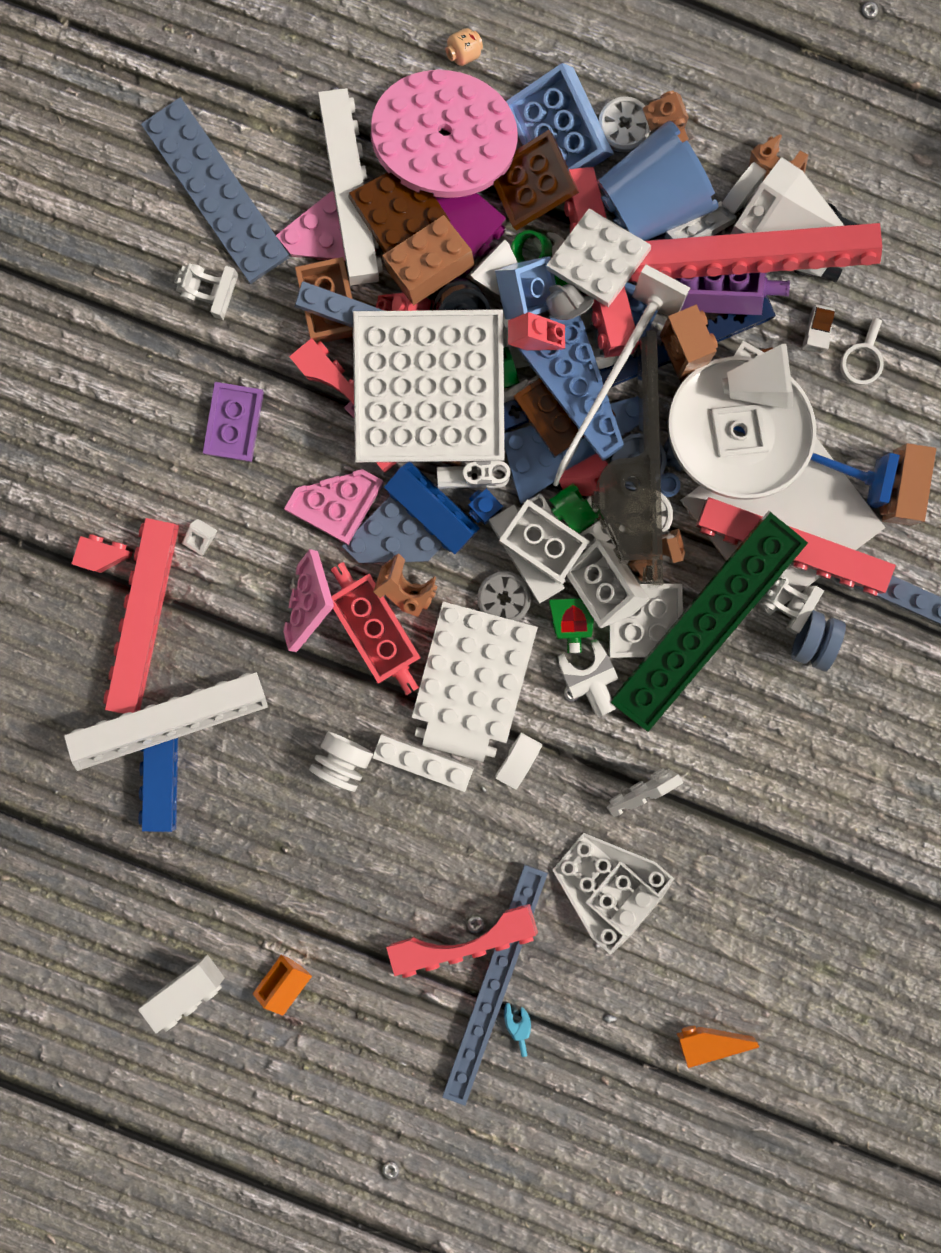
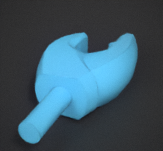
(518, 1030)

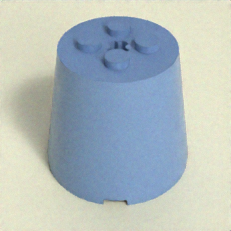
(657, 186)

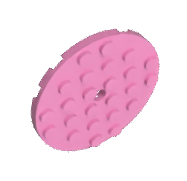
(450, 166)

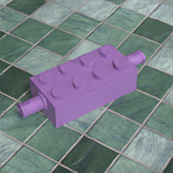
(732, 292)

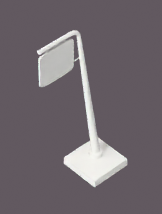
(659, 294)

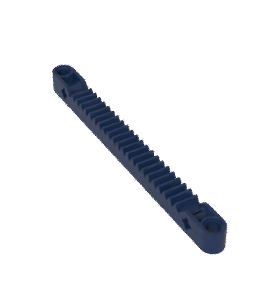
(720, 328)

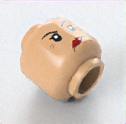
(464, 46)

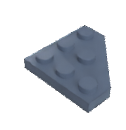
(392, 532)

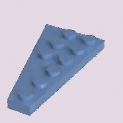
(575, 384)
(534, 465)

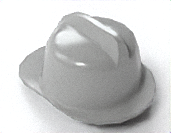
(567, 302)

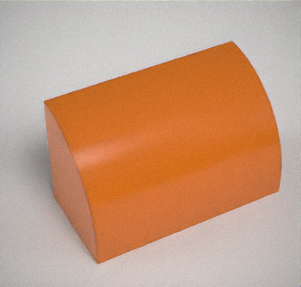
(281, 985)

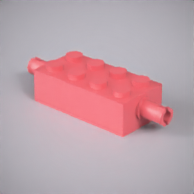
(374, 629)

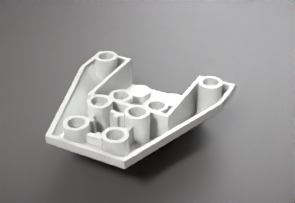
(786, 203)
(610, 888)

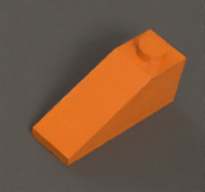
(707, 1045)

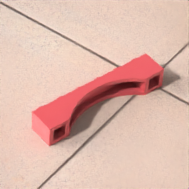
(317, 367)
(415, 954)

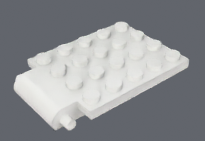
(472, 681)

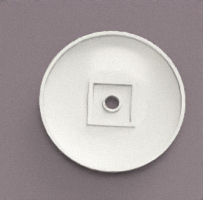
(746, 467)

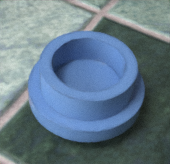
(669, 484)

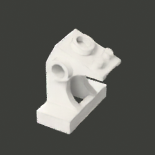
(189, 281)
(799, 606)

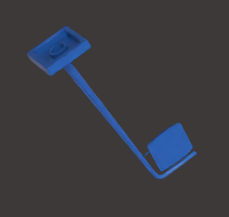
(879, 480)

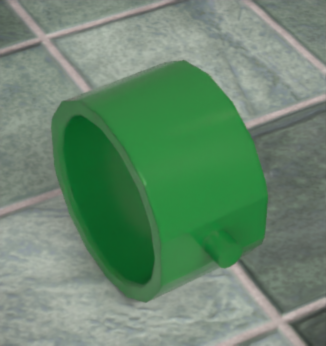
(520, 239)

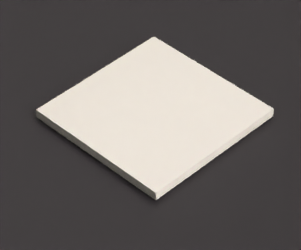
(428, 386)
(816, 503)

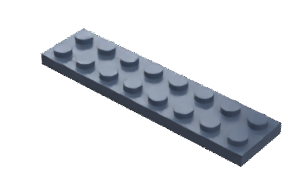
(215, 190)

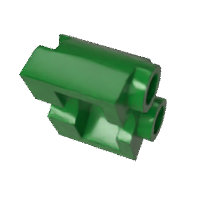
(573, 509)

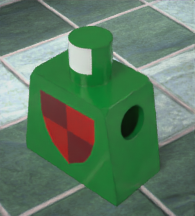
(571, 622)

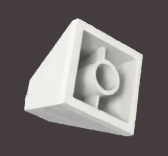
(484, 272)
(762, 380)

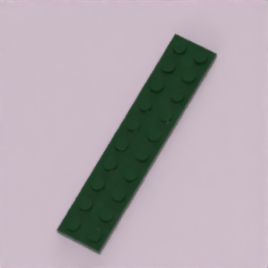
(708, 621)

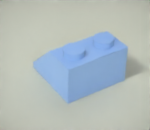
(525, 287)

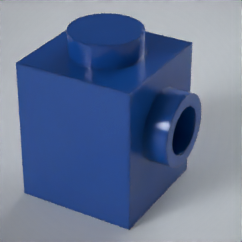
(483, 506)

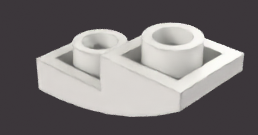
(518, 761)

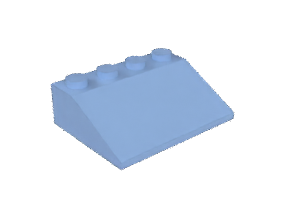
(561, 105)

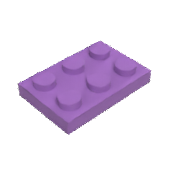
(233, 422)

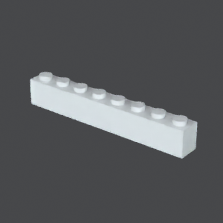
(347, 176)
(165, 721)

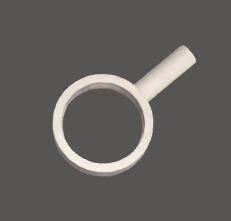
(867, 345)

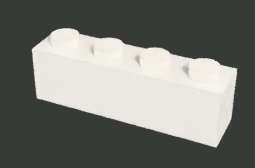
(539, 584)
(423, 762)

